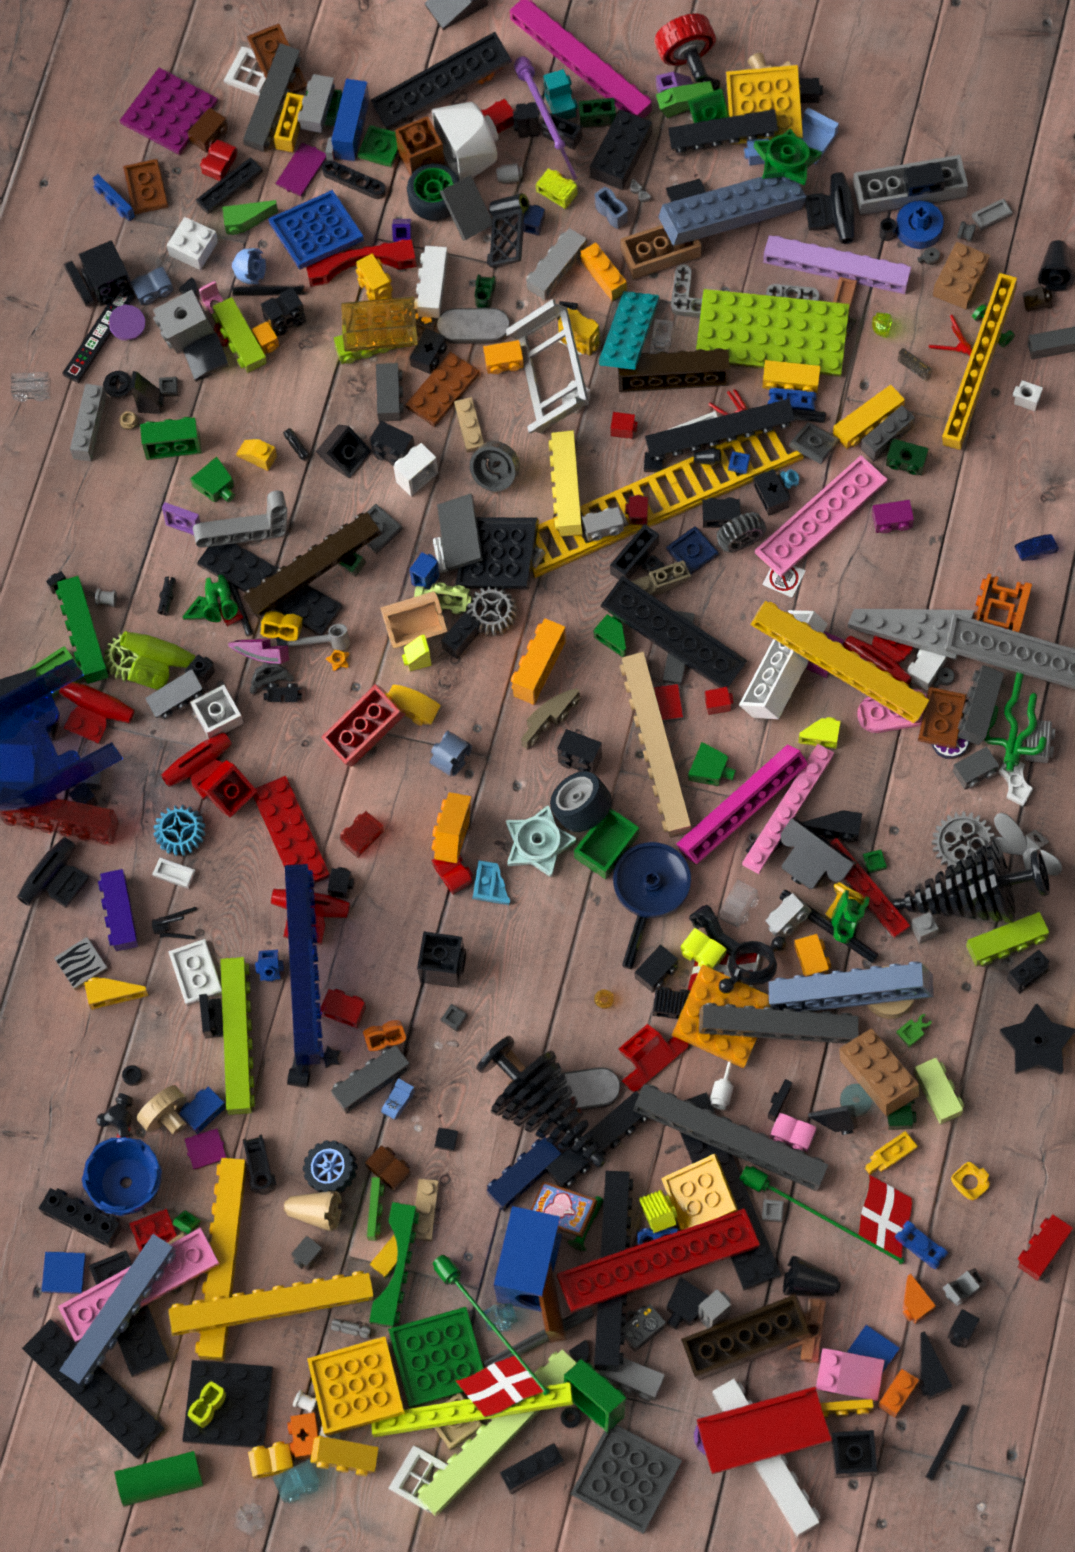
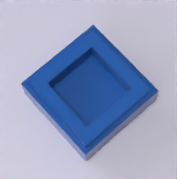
(739, 462)

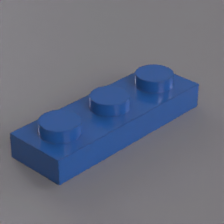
(113, 197)

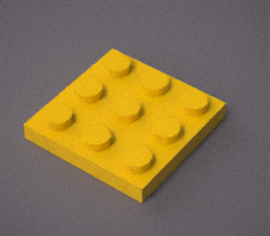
(699, 1192)

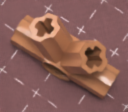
(814, 1317)

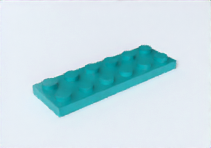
(629, 330)

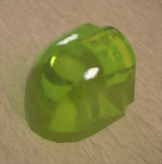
(882, 324)

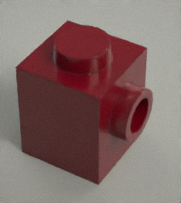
(637, 510)

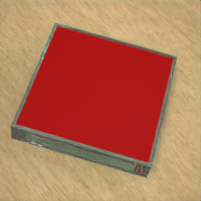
(669, 702)

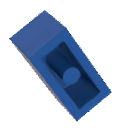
(202, 1110)

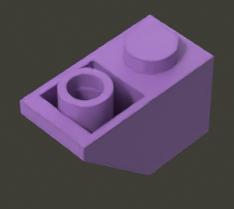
(670, 80)

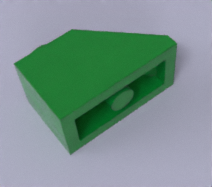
(611, 634)

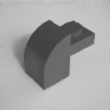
(964, 1287)

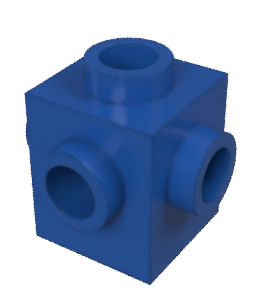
(269, 965)

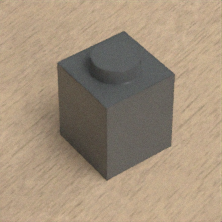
(306, 1253)

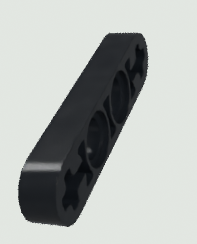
(352, 181)

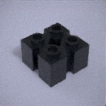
(284, 312)

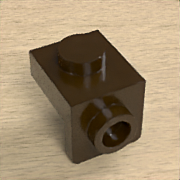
(1037, 298)

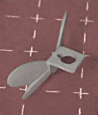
(1016, 843)

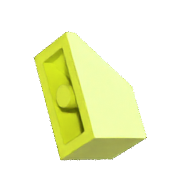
(417, 654)
(822, 732)

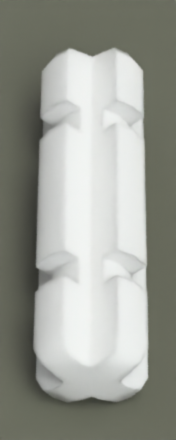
(439, 552)

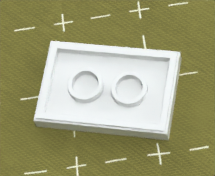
(195, 971)

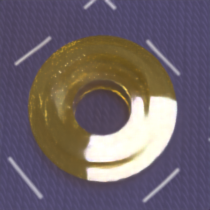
(603, 993)

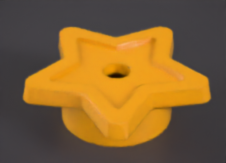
(337, 664)

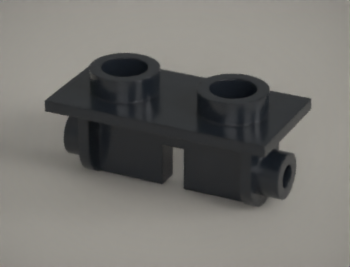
(274, 692)

